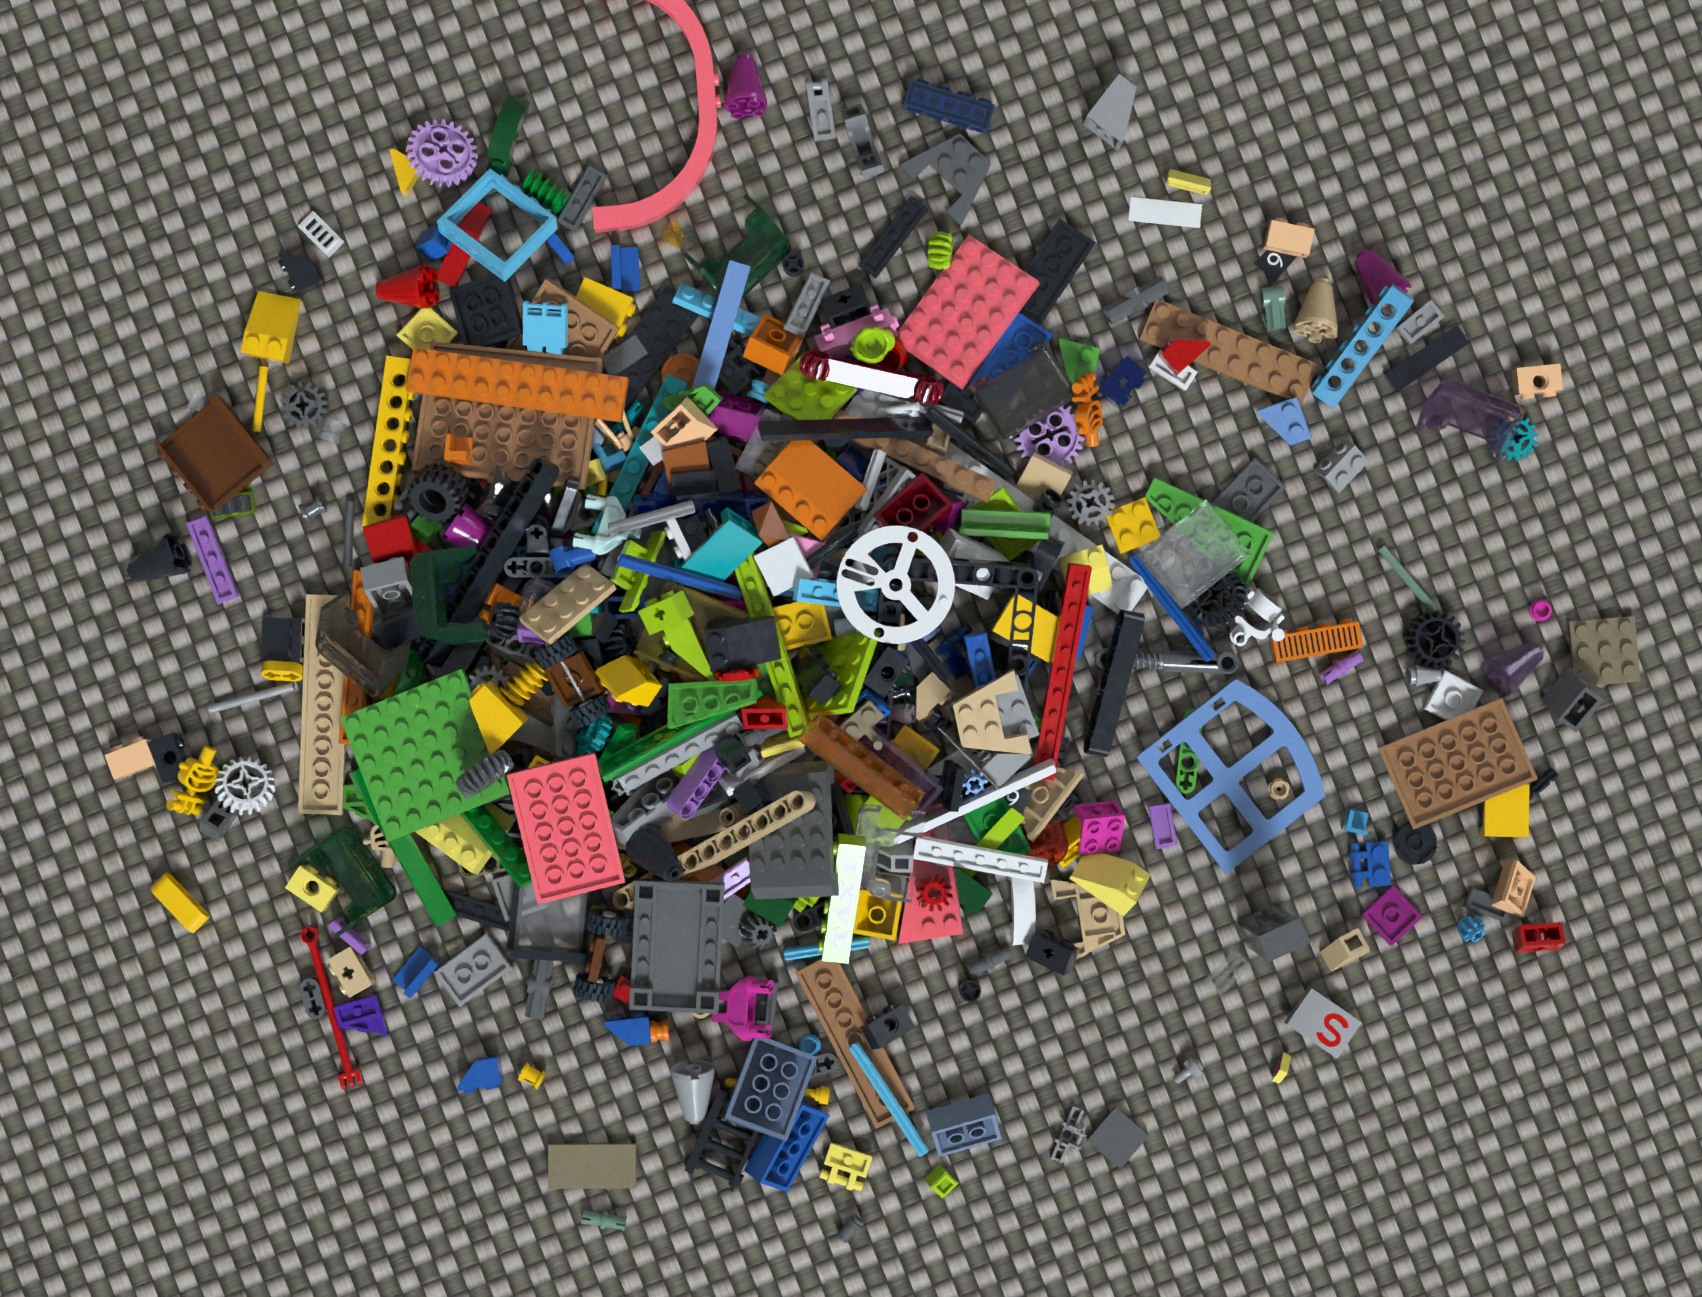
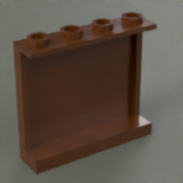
(214, 455)

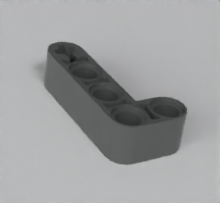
(547, 567)

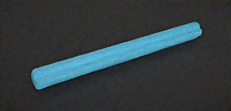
(888, 1098)

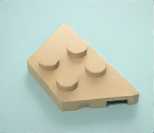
(1046, 799)

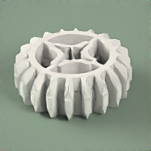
(262, 780)

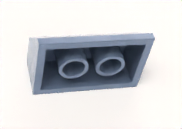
(963, 1125)

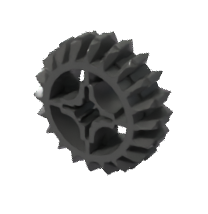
(484, 773)

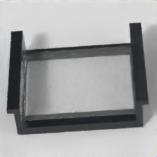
(547, 929)

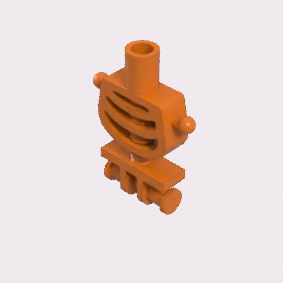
(1088, 412)

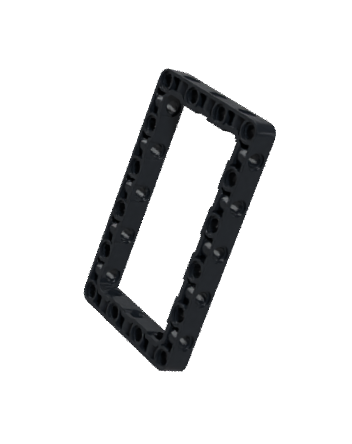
(999, 575)

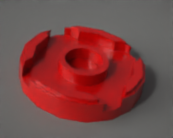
(737, 674)

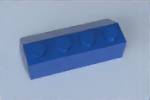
(779, 1161)

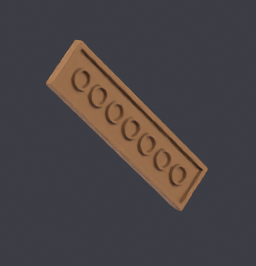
(1231, 351)
(841, 1019)

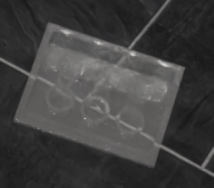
(1194, 554)

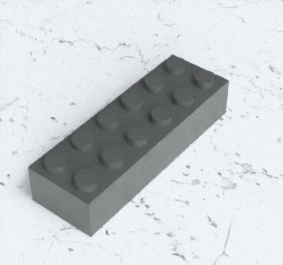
(1274, 933)

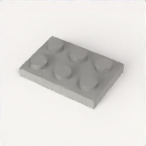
(1015, 712)

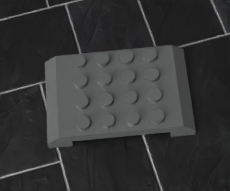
(798, 855)
(677, 946)

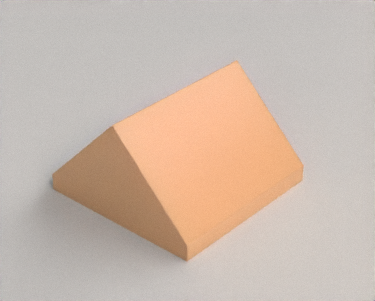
(1513, 889)

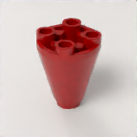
(411, 287)

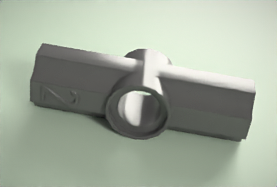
(1136, 300)
(539, 989)

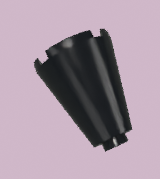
(161, 560)
(654, 852)

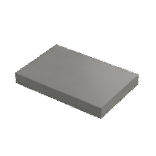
(473, 969)

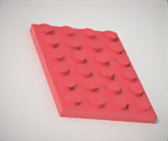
(966, 311)
(565, 828)

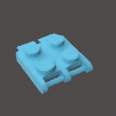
(545, 327)

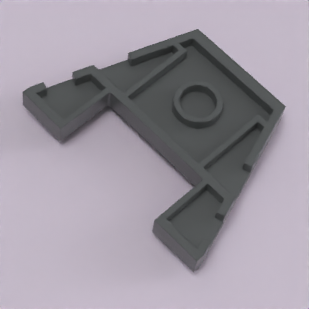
(957, 164)

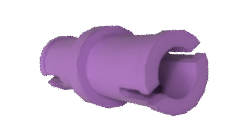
(1341, 667)

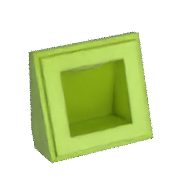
(941, 1181)

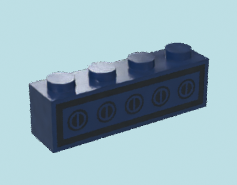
(948, 106)

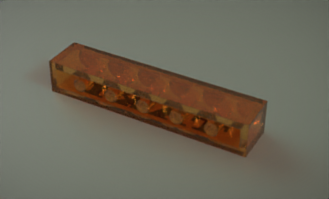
(861, 766)

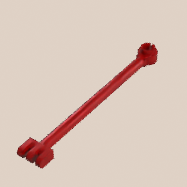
(348, 1073)

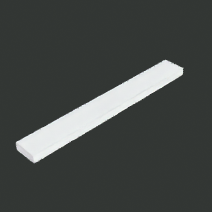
(992, 793)

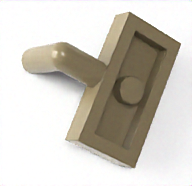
(862, 721)

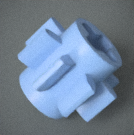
(974, 788)

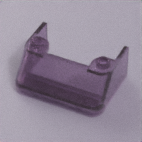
(1473, 413)

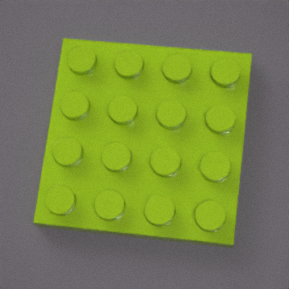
(850, 659)

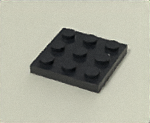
(486, 311)

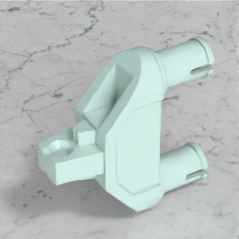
(603, 541)

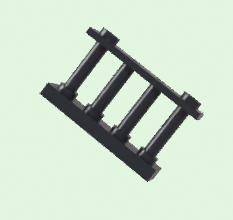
(705, 1141)

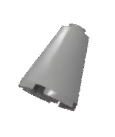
(693, 1088)

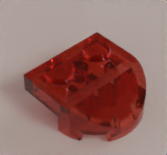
(1049, 844)

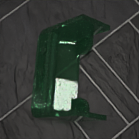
(761, 249)
(428, 576)
(356, 872)

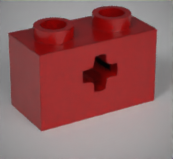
(1538, 937)

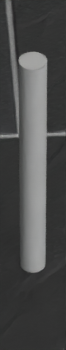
(251, 697)

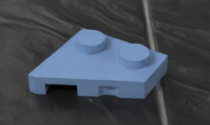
(1287, 420)

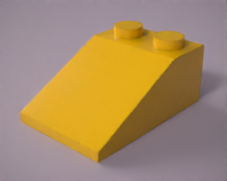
(271, 327)

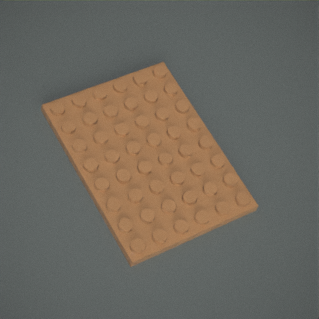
(505, 433)

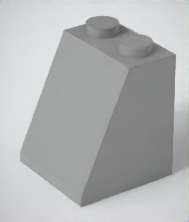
(1112, 112)

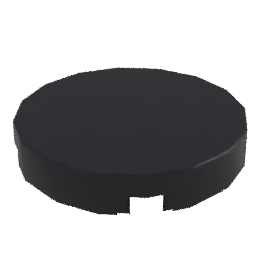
(1414, 845)

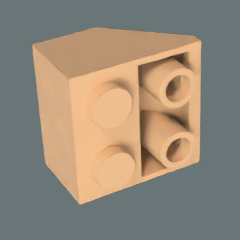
(683, 426)

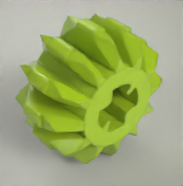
(940, 250)

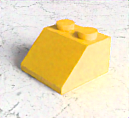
(876, 916)

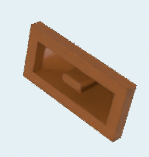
(770, 525)

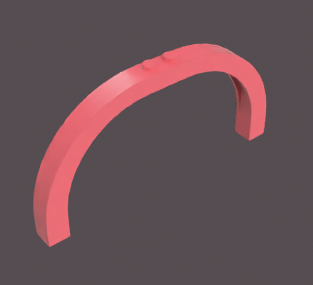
(674, 194)

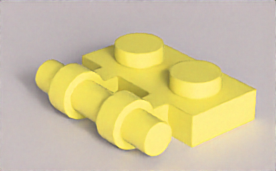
(847, 1160)

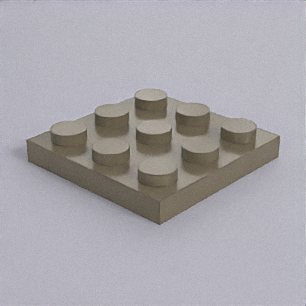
(1605, 650)

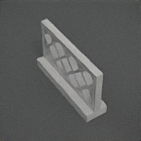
(891, 489)

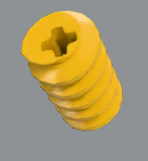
(525, 683)

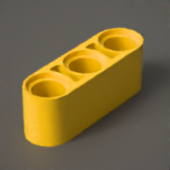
(179, 902)

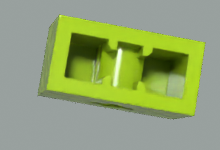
(665, 612)

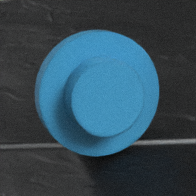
(810, 1044)

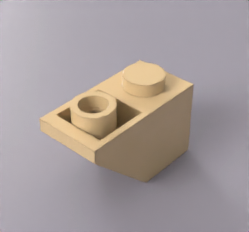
(928, 694)
(1345, 949)

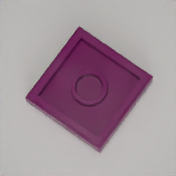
(1391, 915)

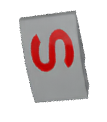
(1322, 1022)

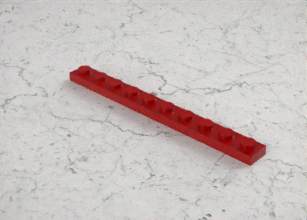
(1062, 664)

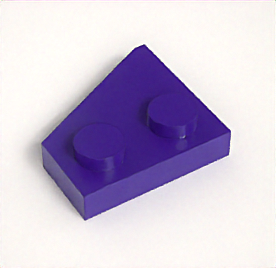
(361, 1014)

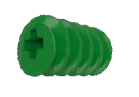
(544, 192)

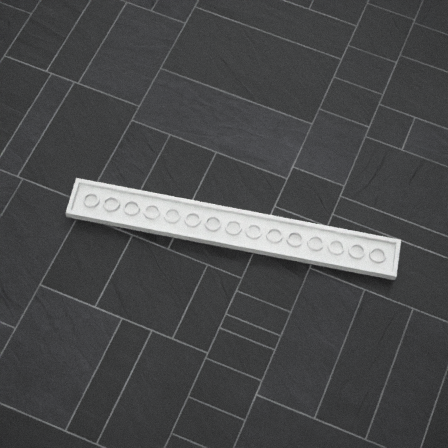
(1126, 584)

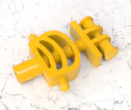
(201, 781)

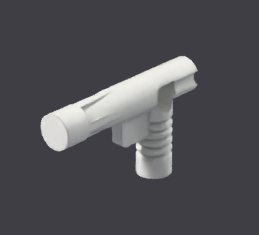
(903, 410)

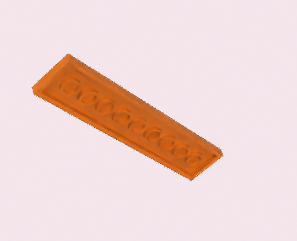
(517, 384)

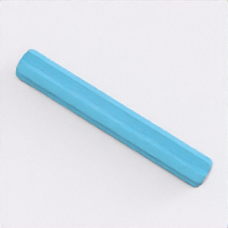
(811, 950)

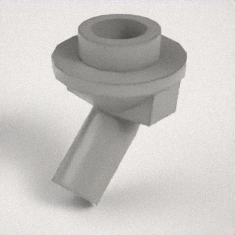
(1192, 1068)

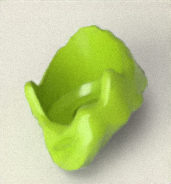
(872, 344)

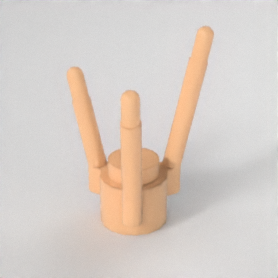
(621, 440)

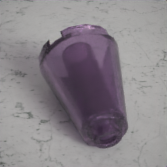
(1511, 667)

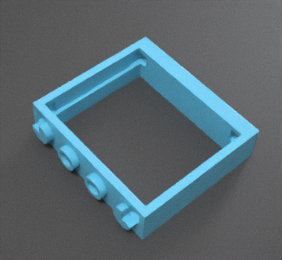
(514, 193)

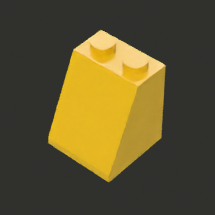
(495, 715)

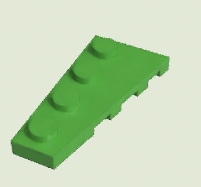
(706, 699)

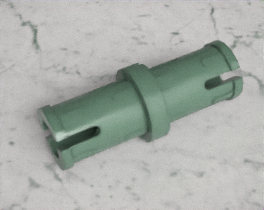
(604, 1220)

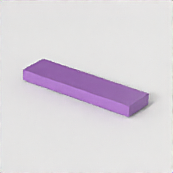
(212, 559)

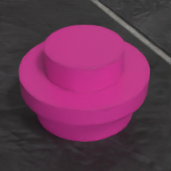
(1540, 610)

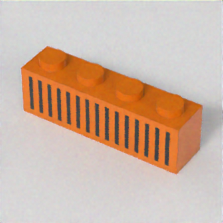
(1317, 641)

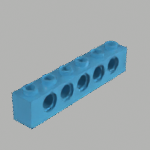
(1333, 394)

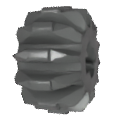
(757, 931)

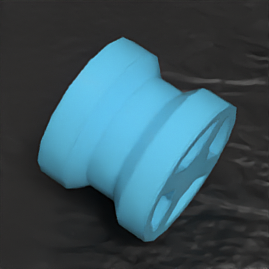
(758, 390)

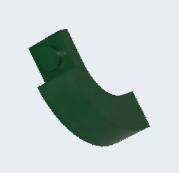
(505, 134)

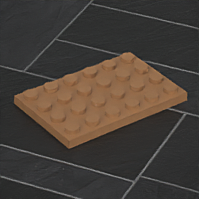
(1457, 763)

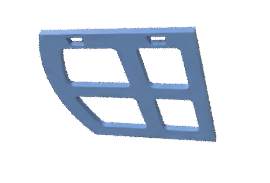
(1226, 779)

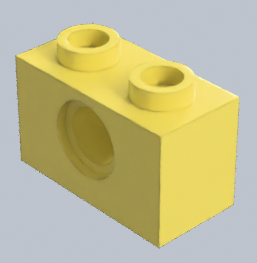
(300, 887)

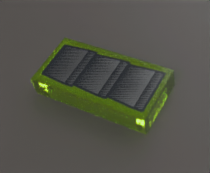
(239, 505)

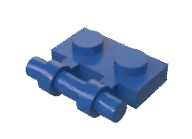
(1376, 864)

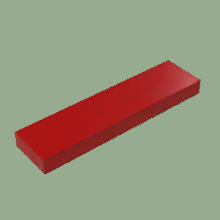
(457, 259)

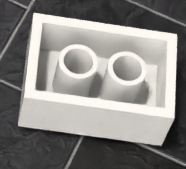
(965, 547)

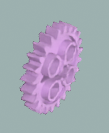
(441, 153)
(1057, 453)

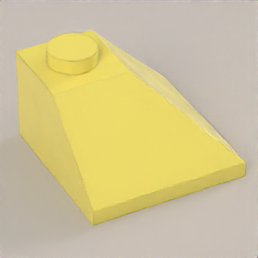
(1096, 558)

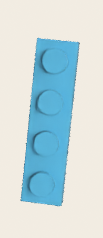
(705, 305)

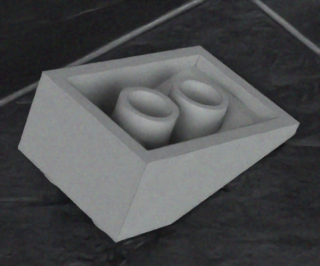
(388, 587)

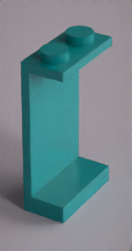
(723, 549)

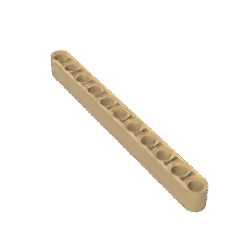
(721, 844)

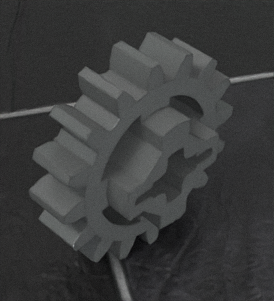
(305, 415)

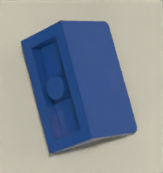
(625, 268)
(416, 971)

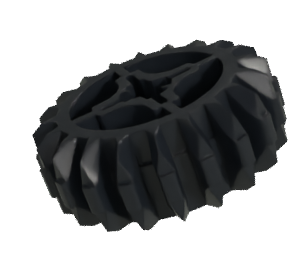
(1221, 601)
(1439, 631)

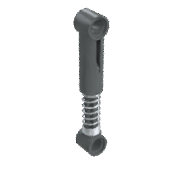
(1178, 661)

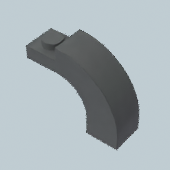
(861, 141)

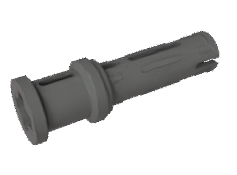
(755, 736)

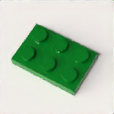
(985, 817)

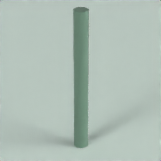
(1406, 577)

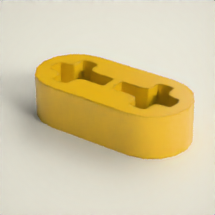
(282, 671)

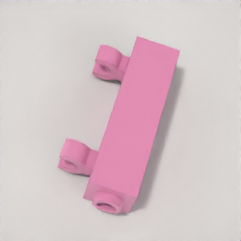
(838, 340)

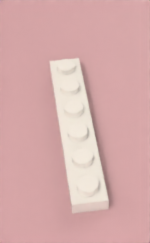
(980, 859)

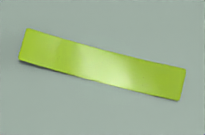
(998, 833)

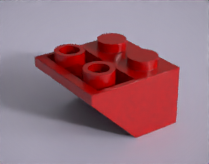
(391, 539)

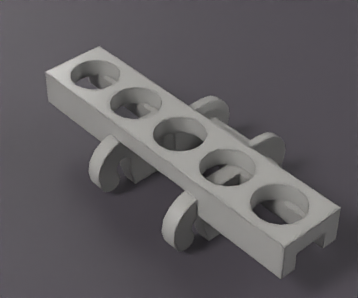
(1073, 1129)

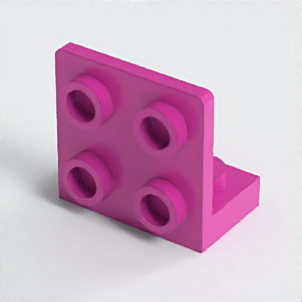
(1100, 827)

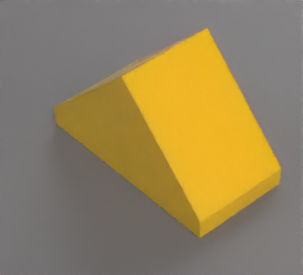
(405, 175)

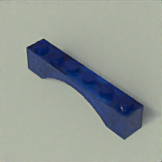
(739, 502)

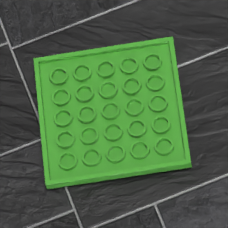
(416, 750)

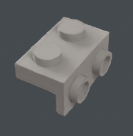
(1341, 465)

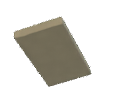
(592, 1166)

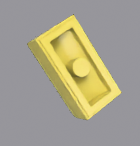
(1188, 182)

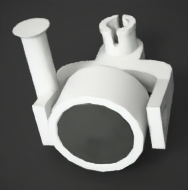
(1266, 608)

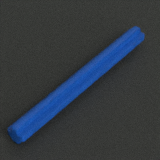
(679, 576)
(1173, 609)

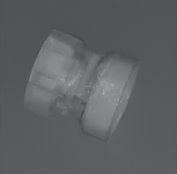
(332, 430)

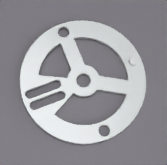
(926, 620)

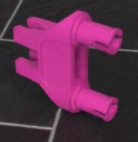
(741, 1008)

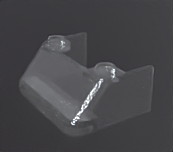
(883, 828)

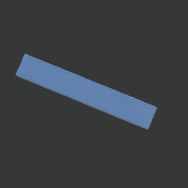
(722, 324)

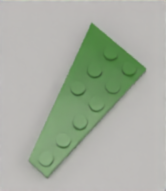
(1178, 503)

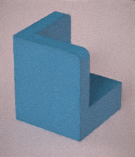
(609, 457)
(1355, 821)

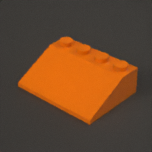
(811, 487)

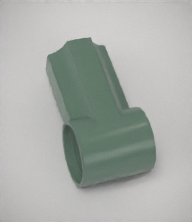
(1273, 302)

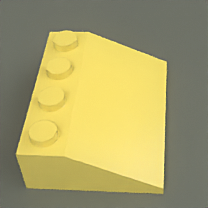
(460, 842)

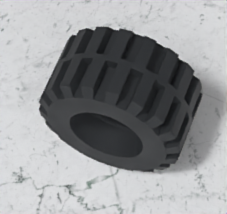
(432, 505)

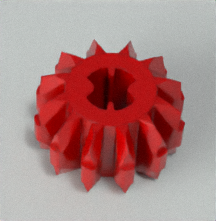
(929, 899)

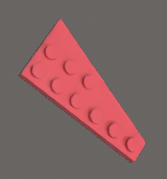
(919, 922)

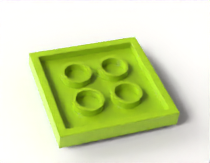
(807, 398)

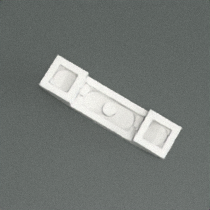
(1022, 910)

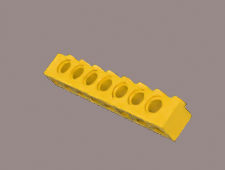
(393, 368)

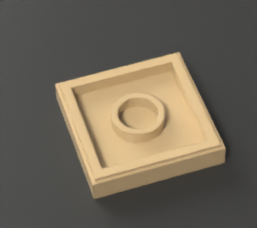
(1042, 475)

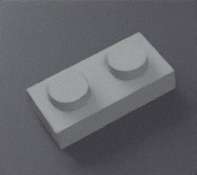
(1420, 322)

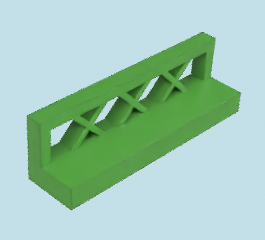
(1005, 523)

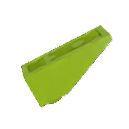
(686, 644)

